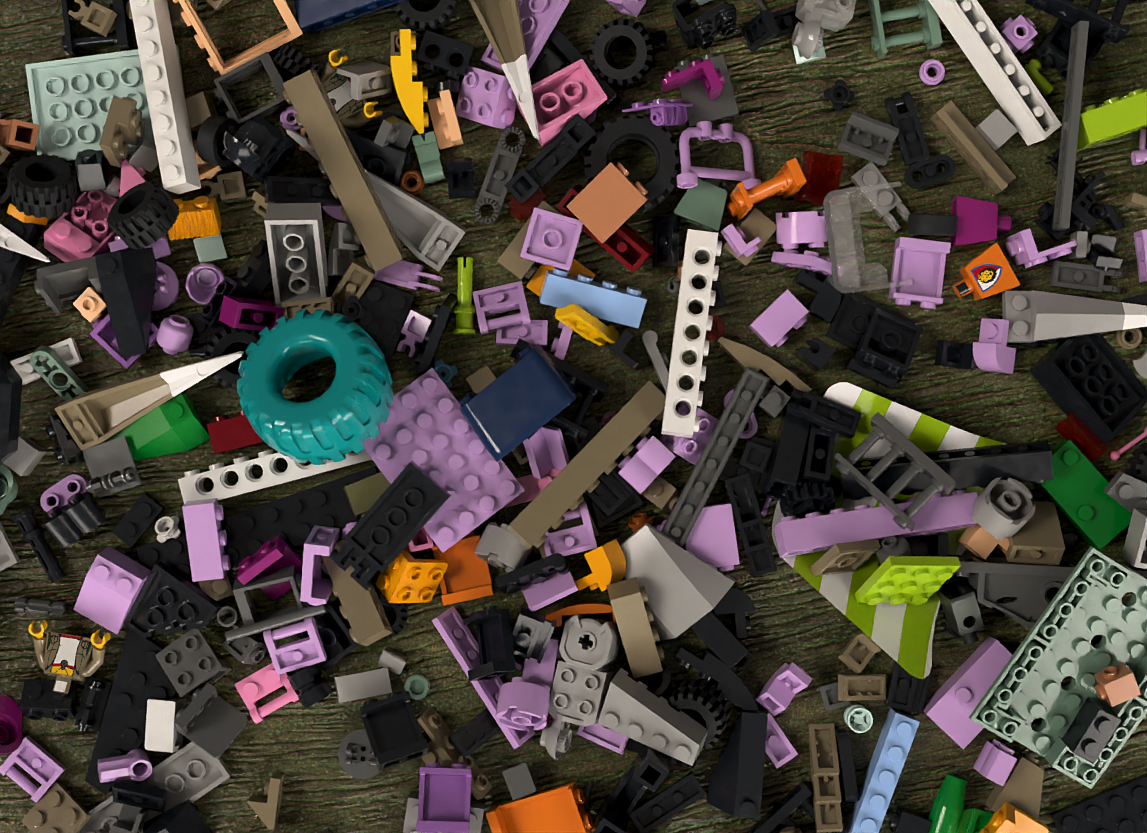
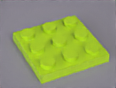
(907, 579)

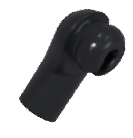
(1107, 212)

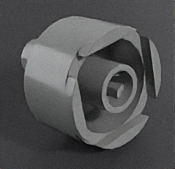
(1003, 508)
(501, 548)

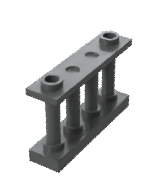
(919, 464)

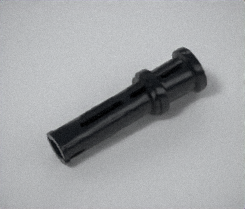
(34, 535)

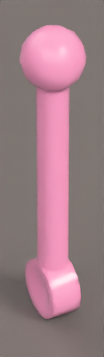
(1115, 455)

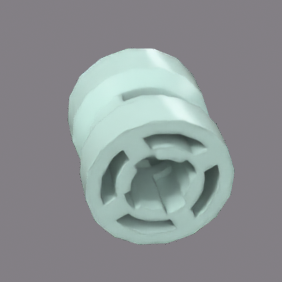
(862, 722)

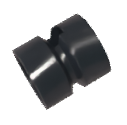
(310, 685)

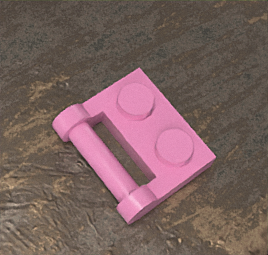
(261, 684)

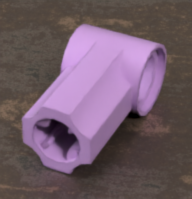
(123, 767)

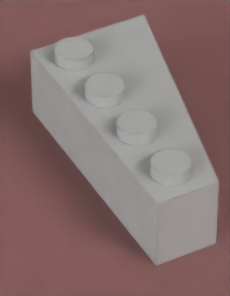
(650, 720)

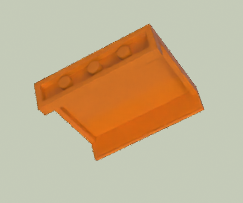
(543, 812)

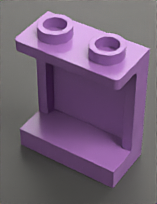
(444, 799)

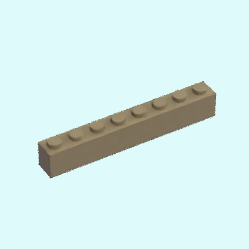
(344, 170)
(587, 466)

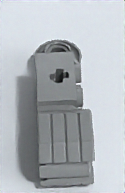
(817, 16)
(580, 679)

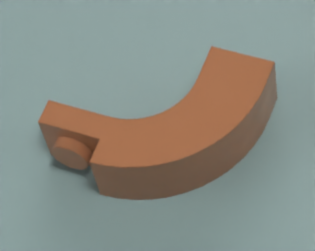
(18, 135)

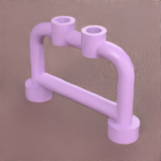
(725, 134)

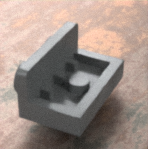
(868, 138)

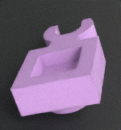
(415, 330)

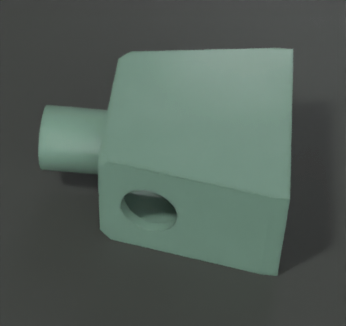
(703, 205)

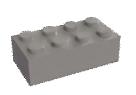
(296, 251)

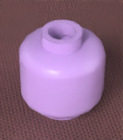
(175, 334)

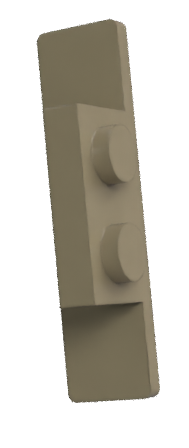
(444, 752)

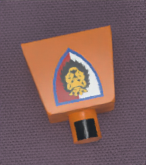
(986, 274)

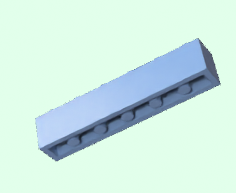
(883, 773)

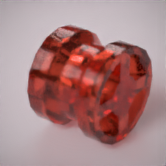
(716, 332)

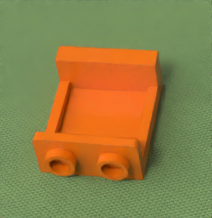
(466, 574)

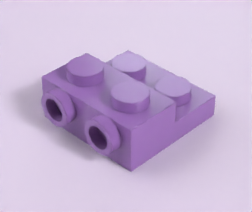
(105, 336)

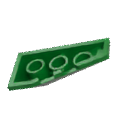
(165, 430)

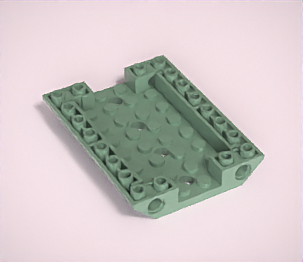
(1061, 648)

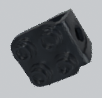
(705, 27)

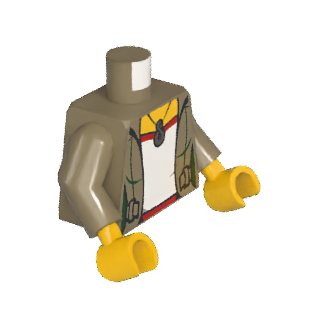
(351, 112)
(68, 655)

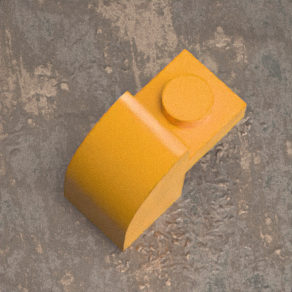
(607, 566)

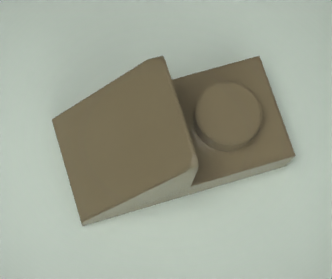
(269, 807)

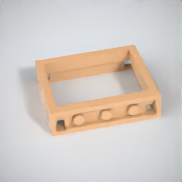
(216, 61)

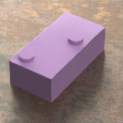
(963, 691)

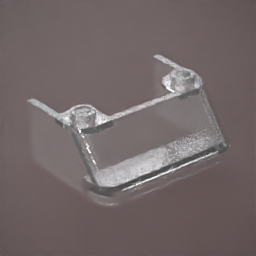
(846, 242)

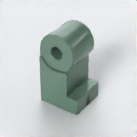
(429, 156)

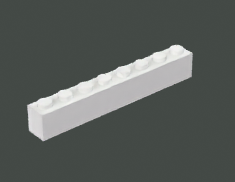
(998, 68)
(165, 95)

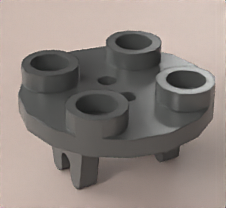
(350, 755)

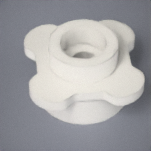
(163, 525)

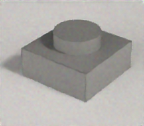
(1082, 247)

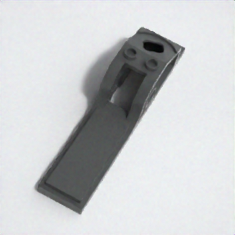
(1022, 586)

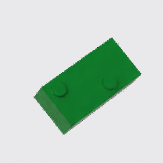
(1080, 496)

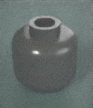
(893, 547)

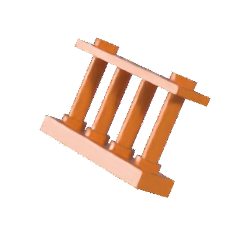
(785, 183)

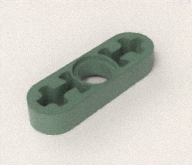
(61, 367)

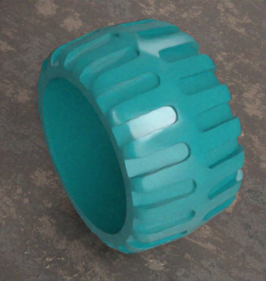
(338, 418)

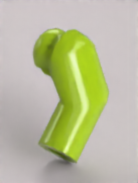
(1037, 78)

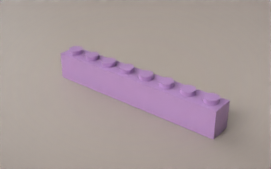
(865, 523)

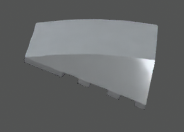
(675, 581)

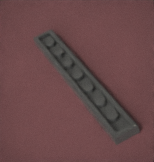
(1070, 126)
(714, 456)

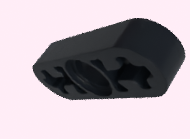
(846, 765)

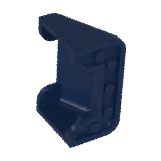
(518, 402)

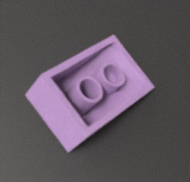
(111, 589)

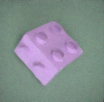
(486, 98)
(1024, 250)

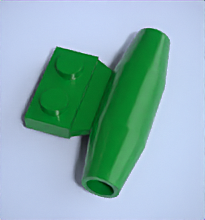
(949, 812)

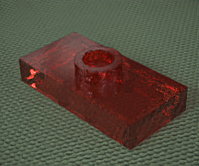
(1083, 438)

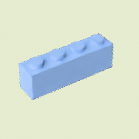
(598, 299)

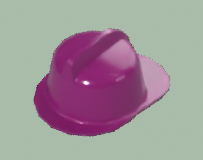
(10, 725)

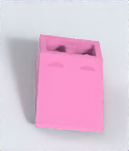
(83, 229)

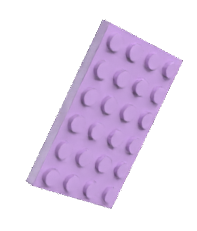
(436, 436)

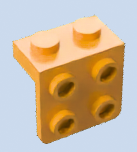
(411, 579)
(1013, 820)

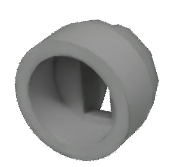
(113, 186)
(229, 621)

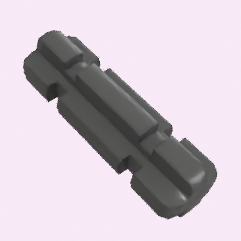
(40, 606)

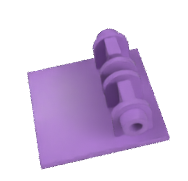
(663, 111)

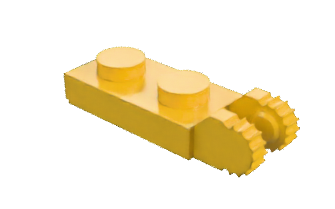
(586, 324)

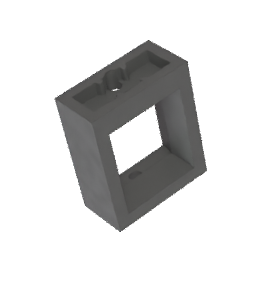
(242, 72)
(245, 601)

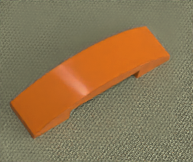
(585, 607)

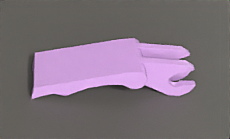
(406, 275)

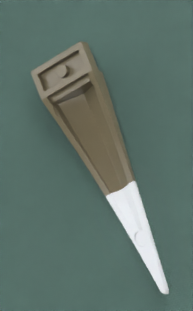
(504, 30)
(107, 410)

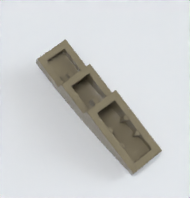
(757, 361)
(825, 778)

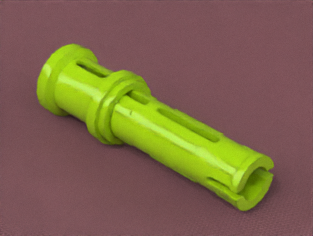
(464, 308)

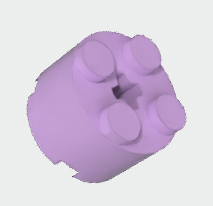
(801, 228)
(523, 704)

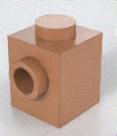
(1116, 684)

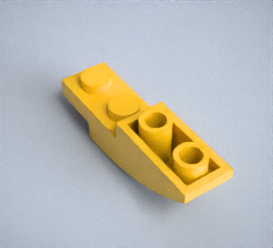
(409, 92)

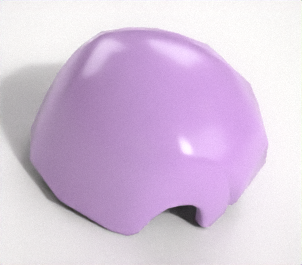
(203, 281)

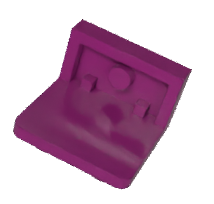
(710, 78)
(270, 556)

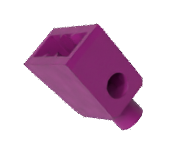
(977, 221)

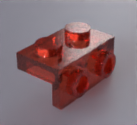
(822, 176)

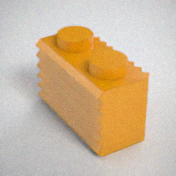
(196, 219)

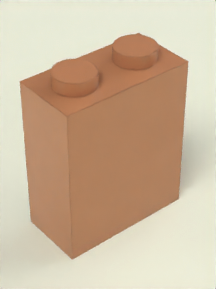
(608, 201)

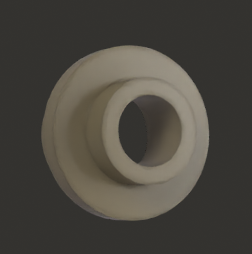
(1133, 343)

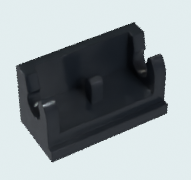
(816, 355)

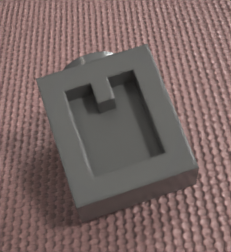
(394, 131)
(246, 649)

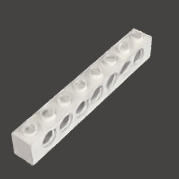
(696, 243)
(192, 484)

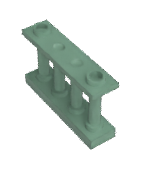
(929, 33)

